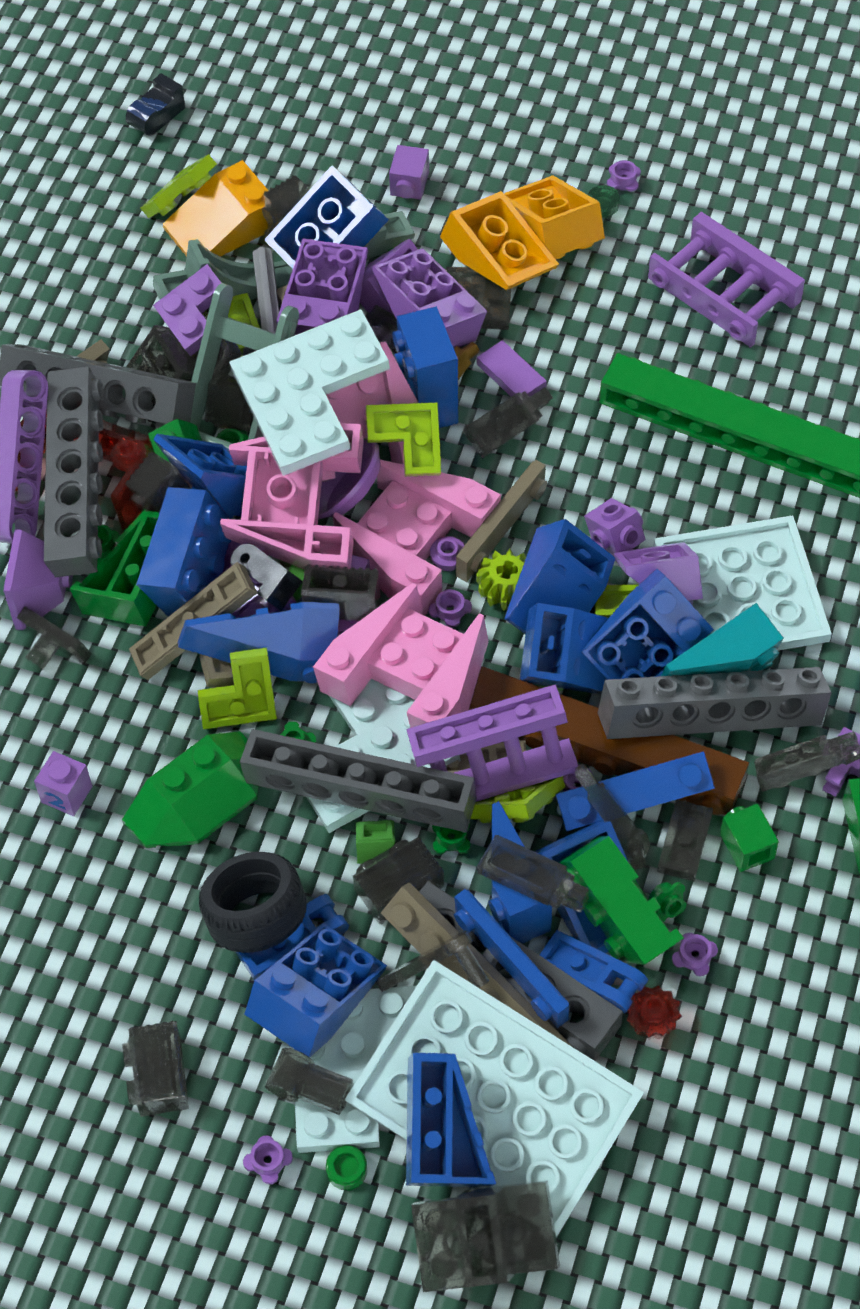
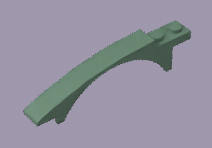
(242, 275)

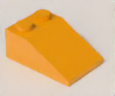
(221, 212)
(559, 215)
(497, 242)

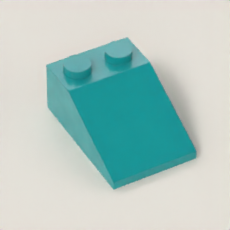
(740, 645)

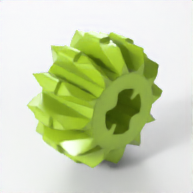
(499, 577)

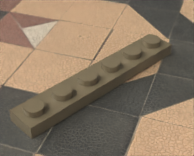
(426, 928)

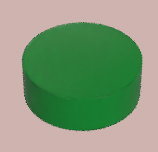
(346, 1167)

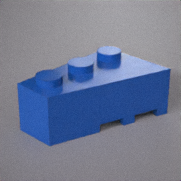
(441, 1127)

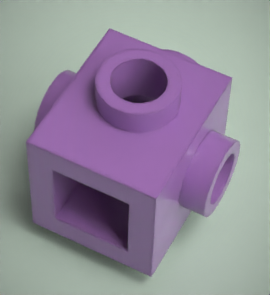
(615, 526)

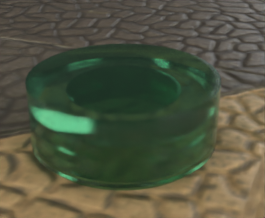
(608, 198)

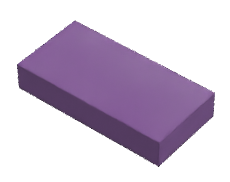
(510, 370)

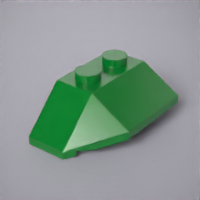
(192, 794)

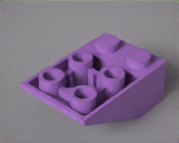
(325, 282)
(419, 283)

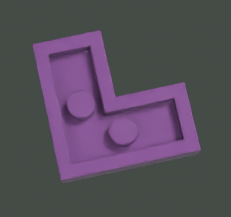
(184, 308)

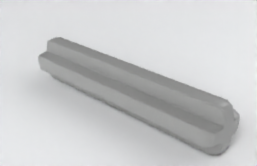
(266, 288)

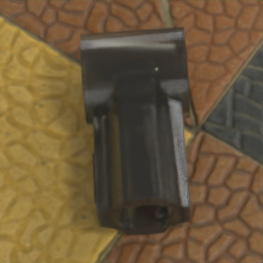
(299, 1078)

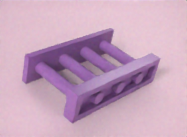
(742, 257)
(494, 724)

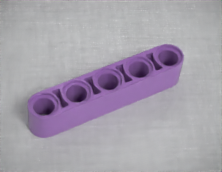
(30, 443)

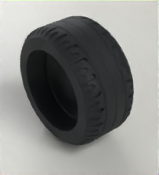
(262, 925)

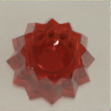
(653, 1012)

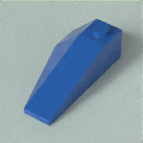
(292, 637)

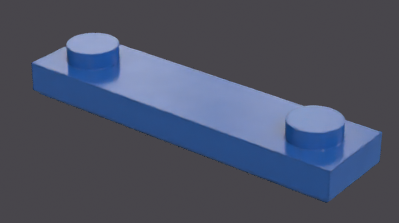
(640, 789)
(546, 999)

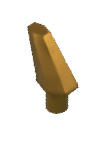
(464, 356)

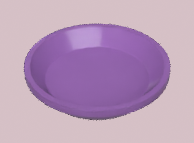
(350, 488)

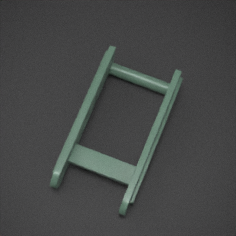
(221, 327)

